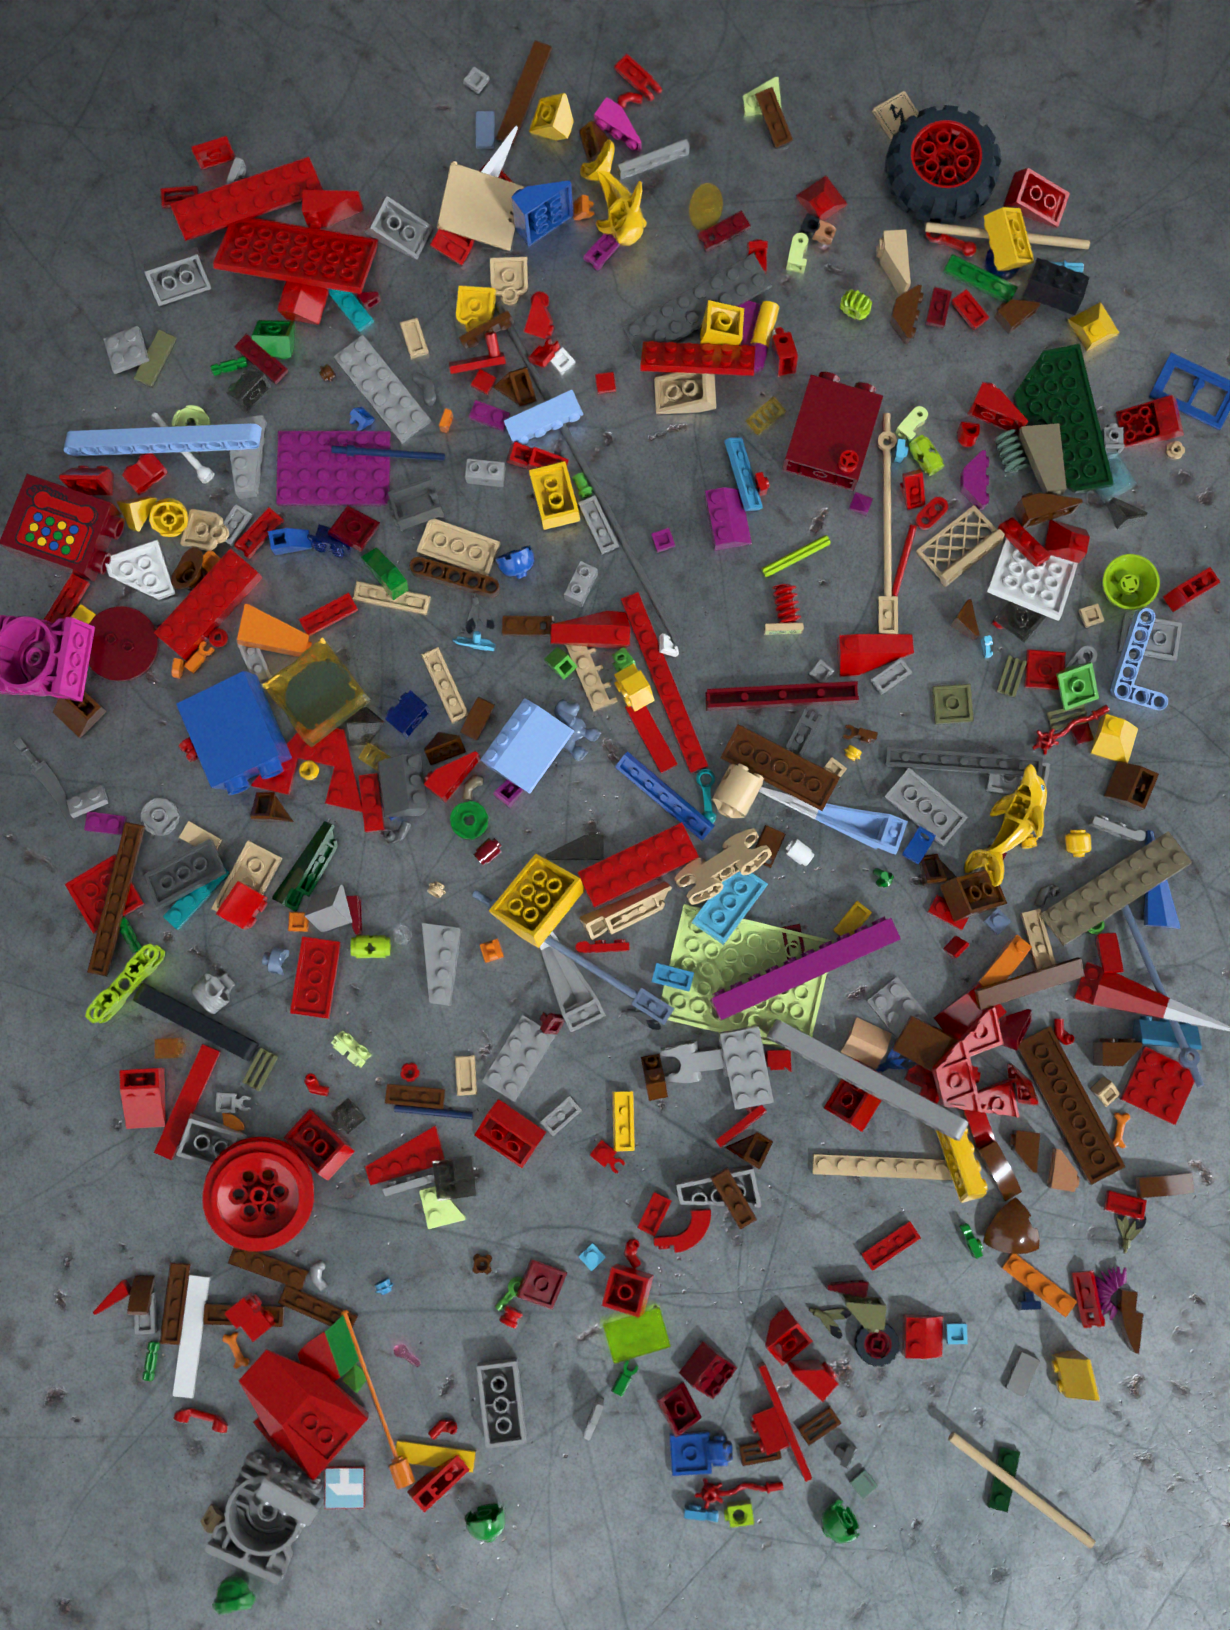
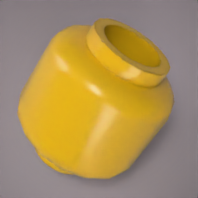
(1078, 842)

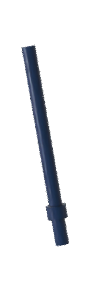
(351, 450)

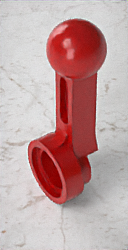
(967, 248)

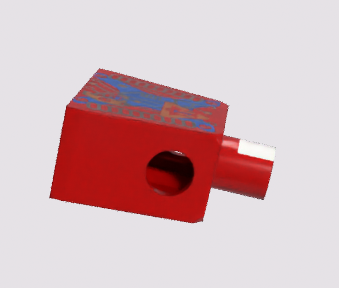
(784, 352)

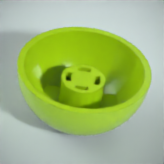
(1136, 574)

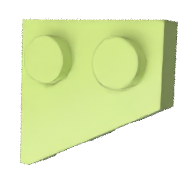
(749, 100)
(439, 1212)

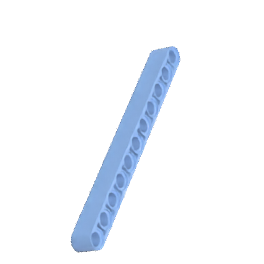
(163, 439)

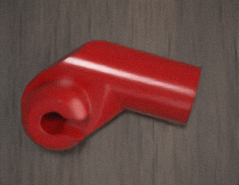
(1062, 1035)

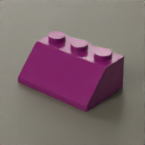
(727, 518)

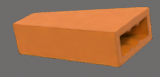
(270, 634)

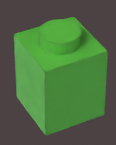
(560, 663)

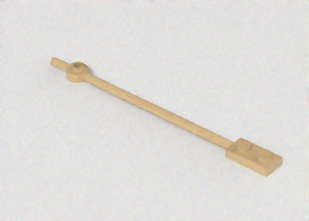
(887, 604)

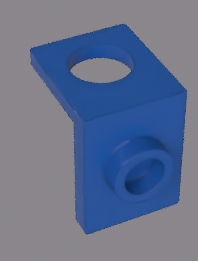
(919, 845)

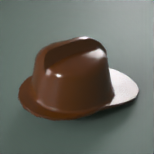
(189, 570)

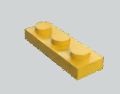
(623, 1121)

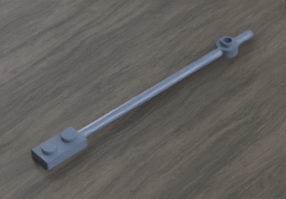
(642, 1000)
(1182, 1057)

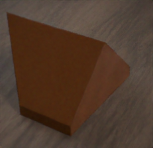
(517, 387)
(966, 621)
(268, 809)
(934, 870)
(752, 1149)

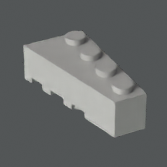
(441, 959)
(702, 1191)

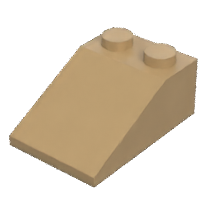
(894, 258)
(685, 393)

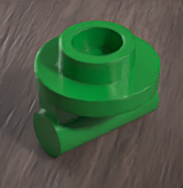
(884, 878)

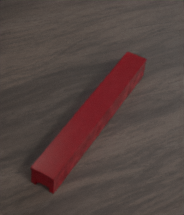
(782, 696)

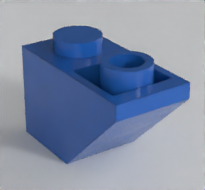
(289, 540)

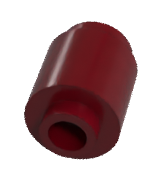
(488, 851)

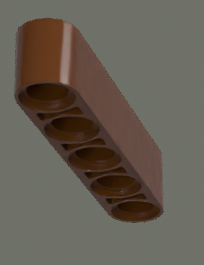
(448, 571)

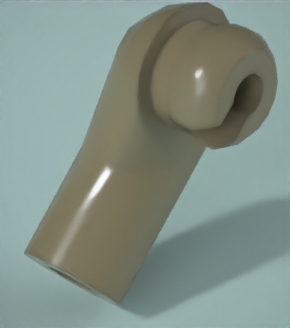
(470, 784)

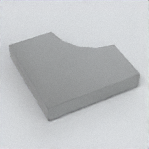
(593, 1418)

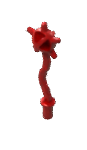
(1047, 739)
(710, 1492)

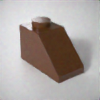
(1014, 313)
(1026, 1148)

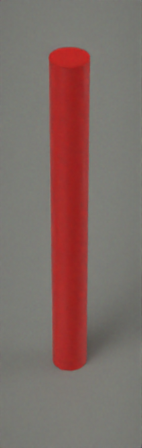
(903, 560)

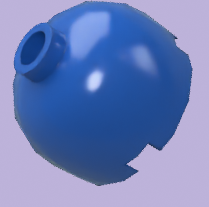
(516, 562)

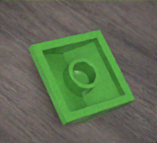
(1077, 685)

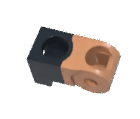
(817, 229)

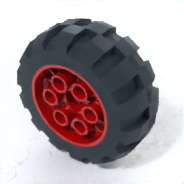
(940, 133)

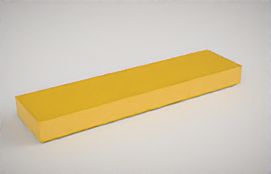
(433, 1455)

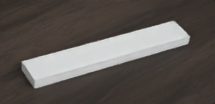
(191, 1336)

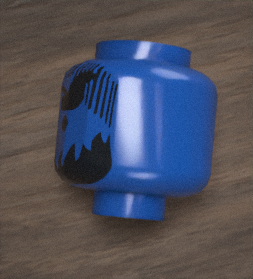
(719, 1451)

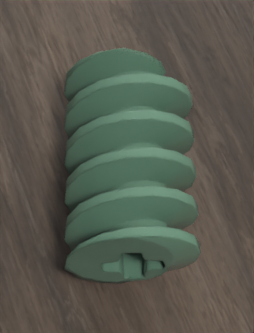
(1009, 451)

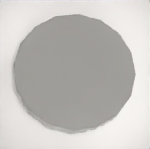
(159, 816)

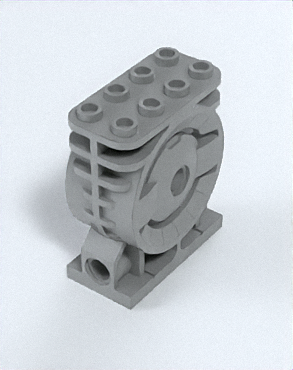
(249, 1545)

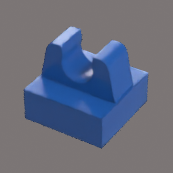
(362, 416)

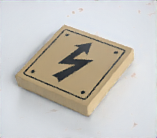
(894, 113)

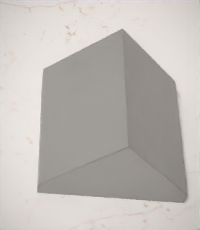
(329, 909)

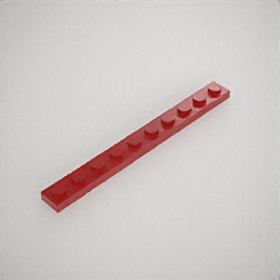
(664, 683)

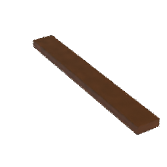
(116, 899)

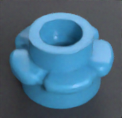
(383, 1286)

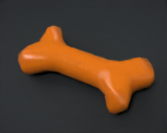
(1121, 1121)
(231, 1340)

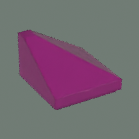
(860, 503)

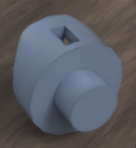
(275, 960)

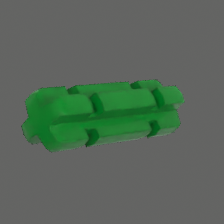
(229, 365)
(129, 936)
(151, 1361)

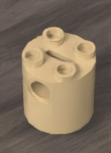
(737, 791)

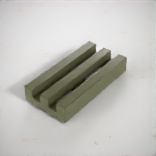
(1016, 661)
(1051, 721)
(252, 1084)

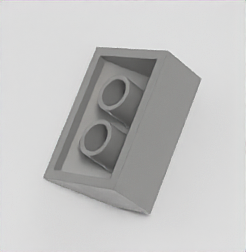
(177, 276)
(289, 1498)

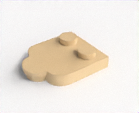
(509, 278)
(204, 530)

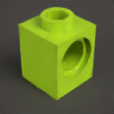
(746, 1519)

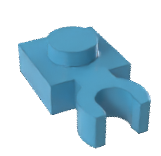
(695, 1512)

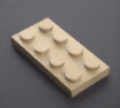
(458, 547)
(253, 867)

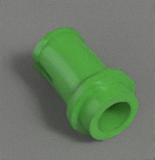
(582, 485)

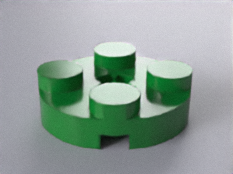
(473, 830)

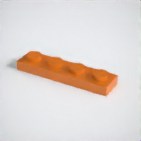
(1039, 1284)

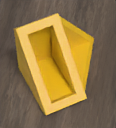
(136, 511)

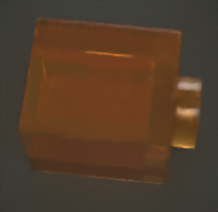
(169, 1048)

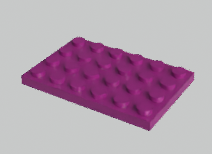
(316, 477)

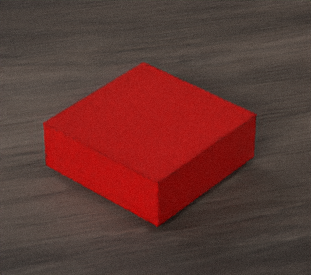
(483, 382)
(605, 382)

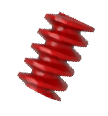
(786, 603)

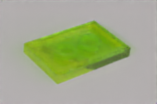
(636, 1336)

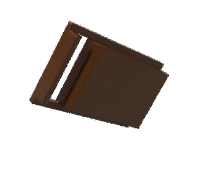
(773, 839)

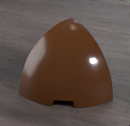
(1012, 1230)

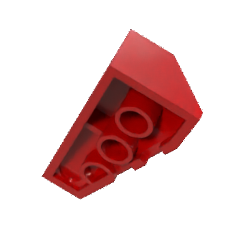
(598, 630)
(870, 651)

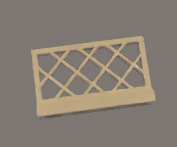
(968, 559)

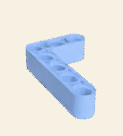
(1134, 664)

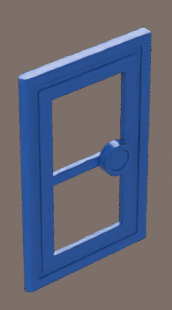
(1203, 375)

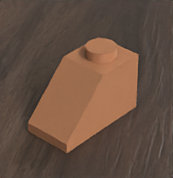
(1061, 1172)

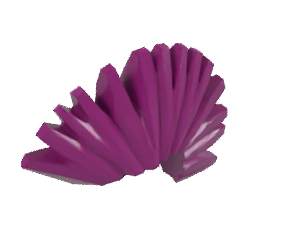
(1108, 1288)

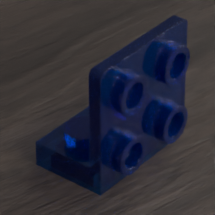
(323, 542)

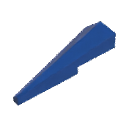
(1159, 904)

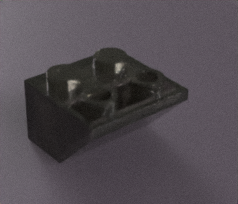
(455, 1178)

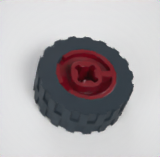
(877, 1347)

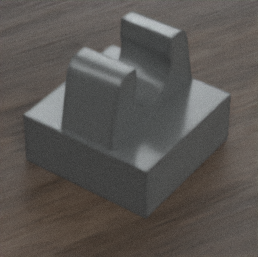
(845, 1454)

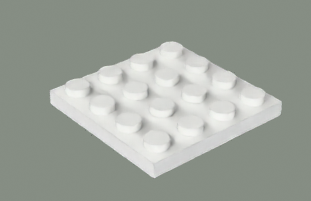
(1035, 588)

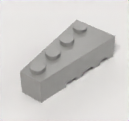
(247, 463)

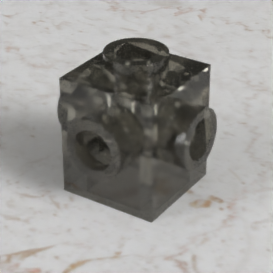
(347, 1116)

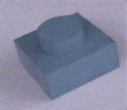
(997, 921)

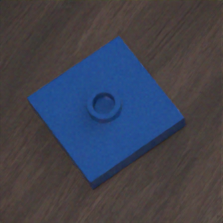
(690, 1453)

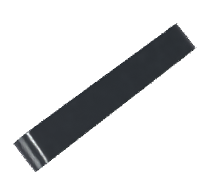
(195, 1022)

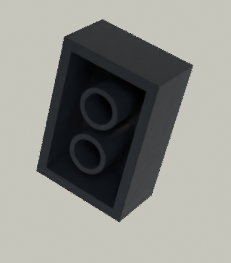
(1056, 286)

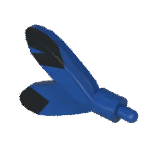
(894, 1063)

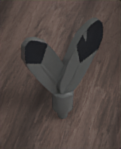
(475, 613)
(643, 1018)

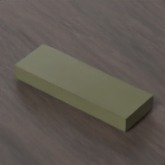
(157, 354)

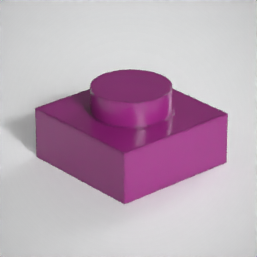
(663, 540)

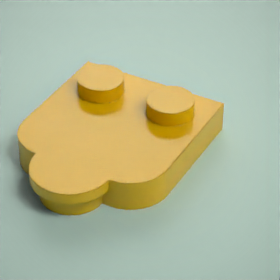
(475, 306)

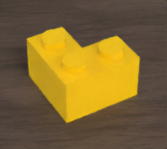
(634, 687)

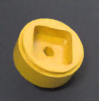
(309, 770)

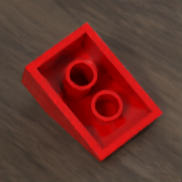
(1036, 197)
(329, 207)
(996, 409)
(89, 480)
(448, 778)
(242, 905)
(963, 1013)
(319, 1144)

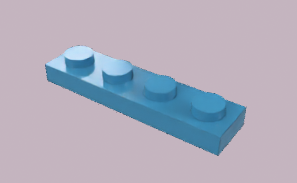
(743, 474)

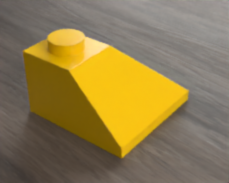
(552, 118)
(1093, 326)
(1114, 739)

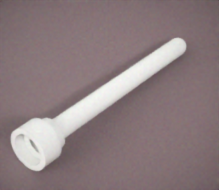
(204, 473)

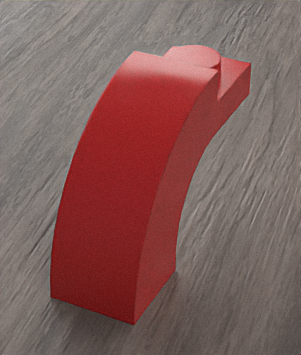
(690, 1236)

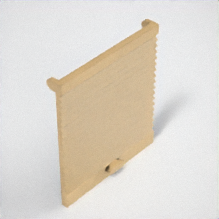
(478, 206)

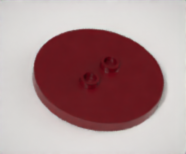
(123, 644)

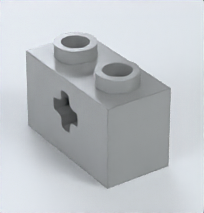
(485, 472)
(581, 584)

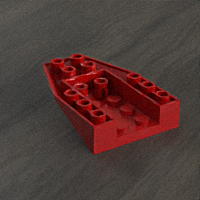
(302, 1410)

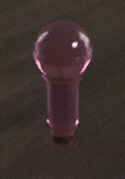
(401, 1352)

